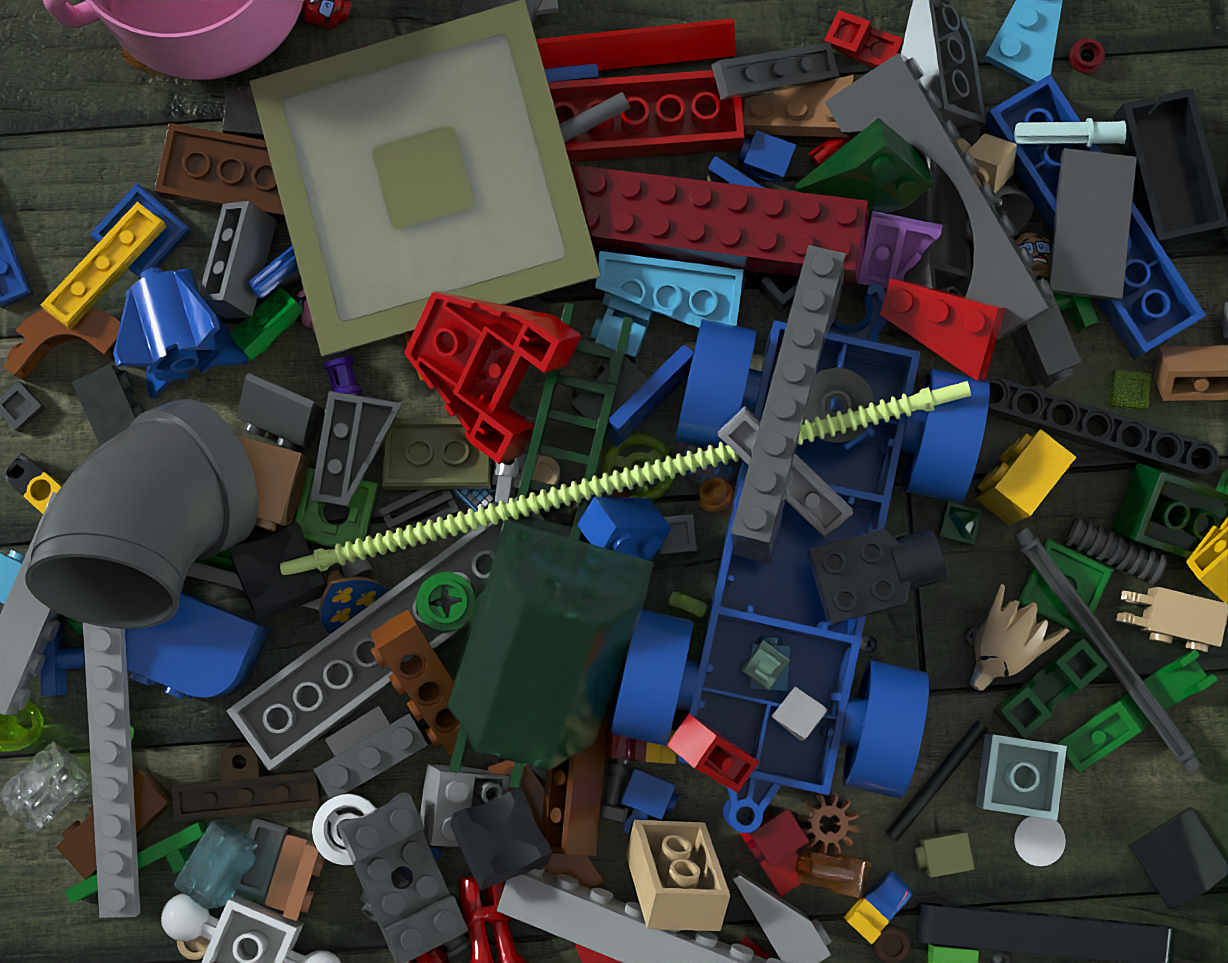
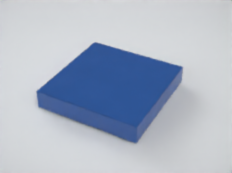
(166, 241)

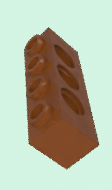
(402, 638)

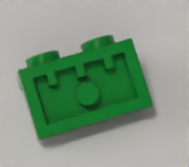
(267, 323)

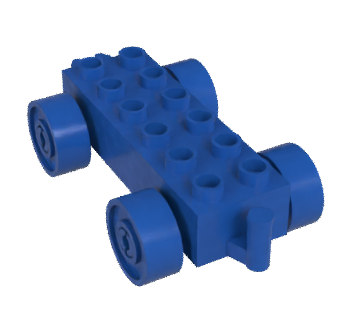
(781, 598)

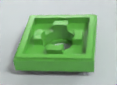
(319, 531)

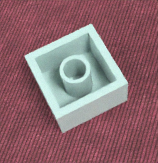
(1021, 776)

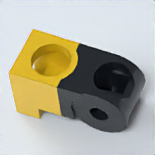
(32, 481)

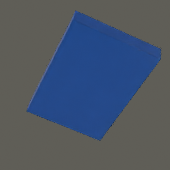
(650, 396)

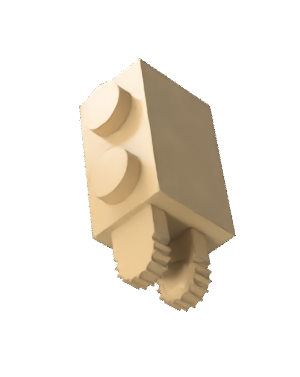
(1178, 617)

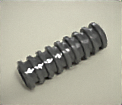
(1115, 550)

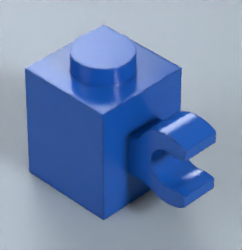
(648, 796)

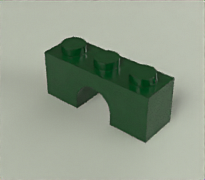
(1060, 677)

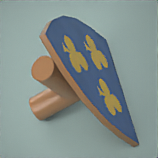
(346, 599)

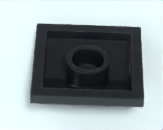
(1180, 859)

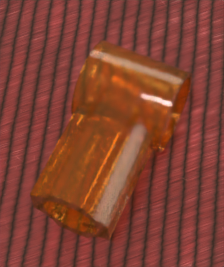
(841, 874)

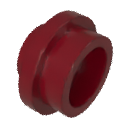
(1091, 47)

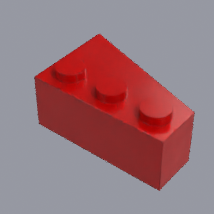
(946, 323)

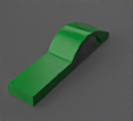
(1124, 717)

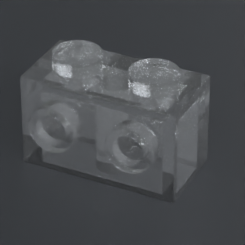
(44, 787)

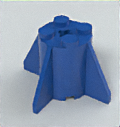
(171, 330)

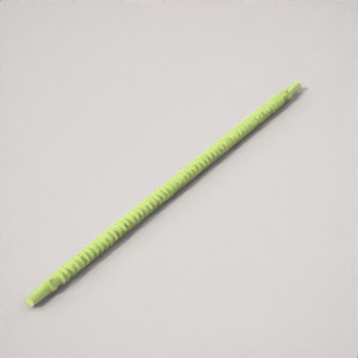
(323, 558)

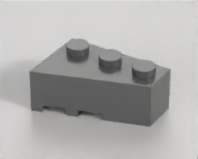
(348, 444)

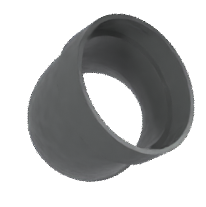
(140, 517)

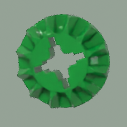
(432, 590)

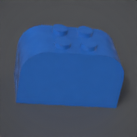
(197, 651)

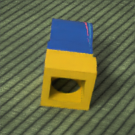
(879, 906)

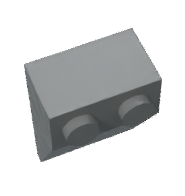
(787, 928)

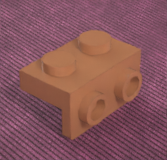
(291, 879)

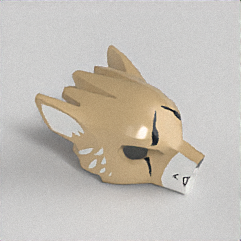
(1009, 641)

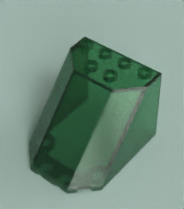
(545, 645)

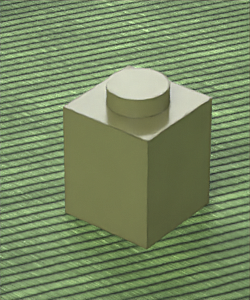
(944, 854)

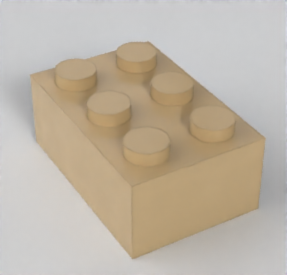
(677, 876)

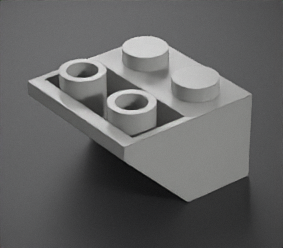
(451, 792)

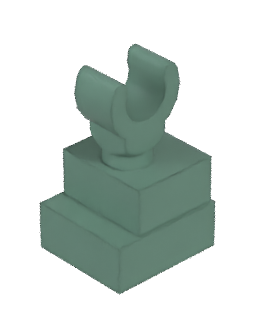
(765, 665)

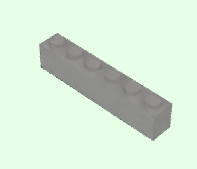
(24, 633)

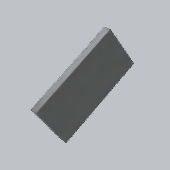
(1092, 224)

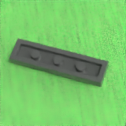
(774, 70)

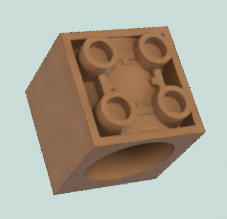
(279, 482)

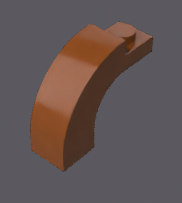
(44, 333)

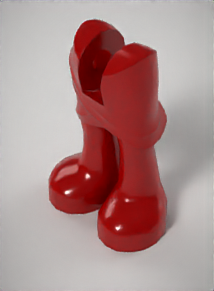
(477, 914)

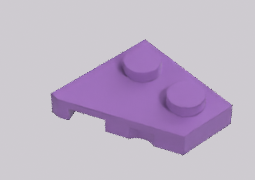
(894, 247)

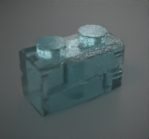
(216, 865)

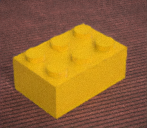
(1025, 477)

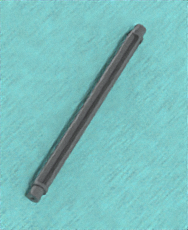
(1108, 650)

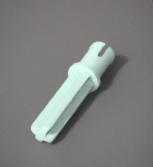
(1070, 132)

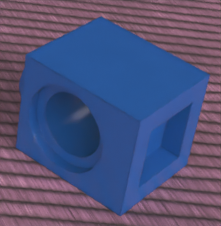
(767, 157)

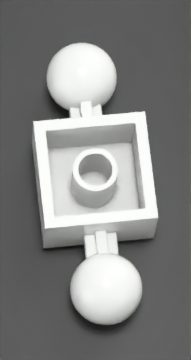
(241, 935)

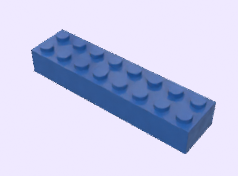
(1154, 294)

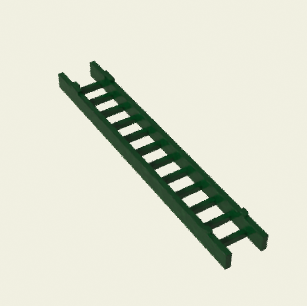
(592, 462)

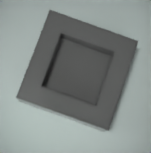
(19, 406)

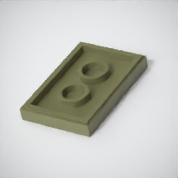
(432, 457)

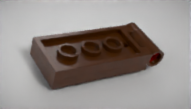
(216, 170)

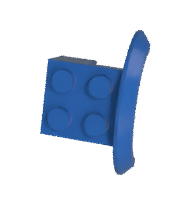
(625, 526)

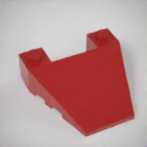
(477, 360)

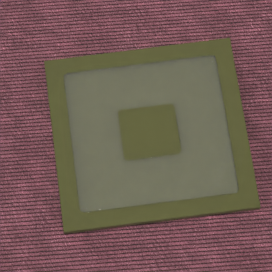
(424, 176)

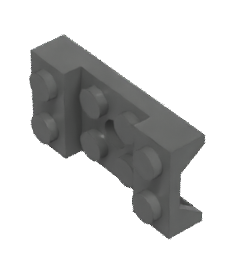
(418, 913)

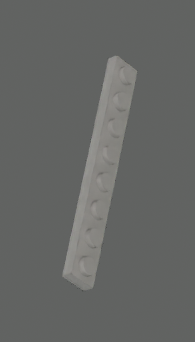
(111, 771)

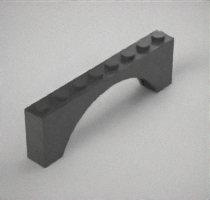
(900, 100)
(775, 446)

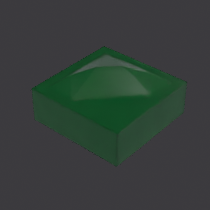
(960, 523)

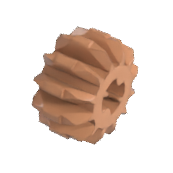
(828, 810)

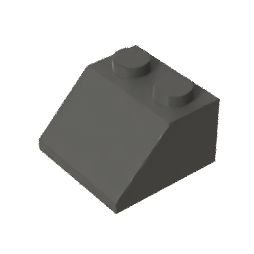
(279, 413)

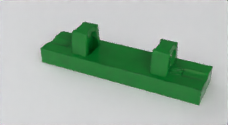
(172, 848)

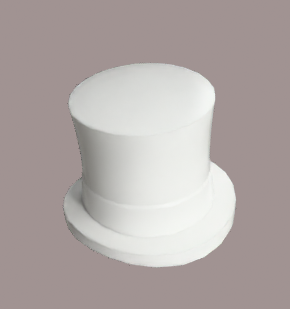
(328, 816)

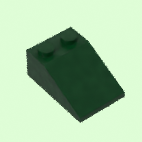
(872, 168)
(1169, 511)

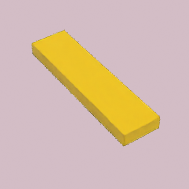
(103, 266)

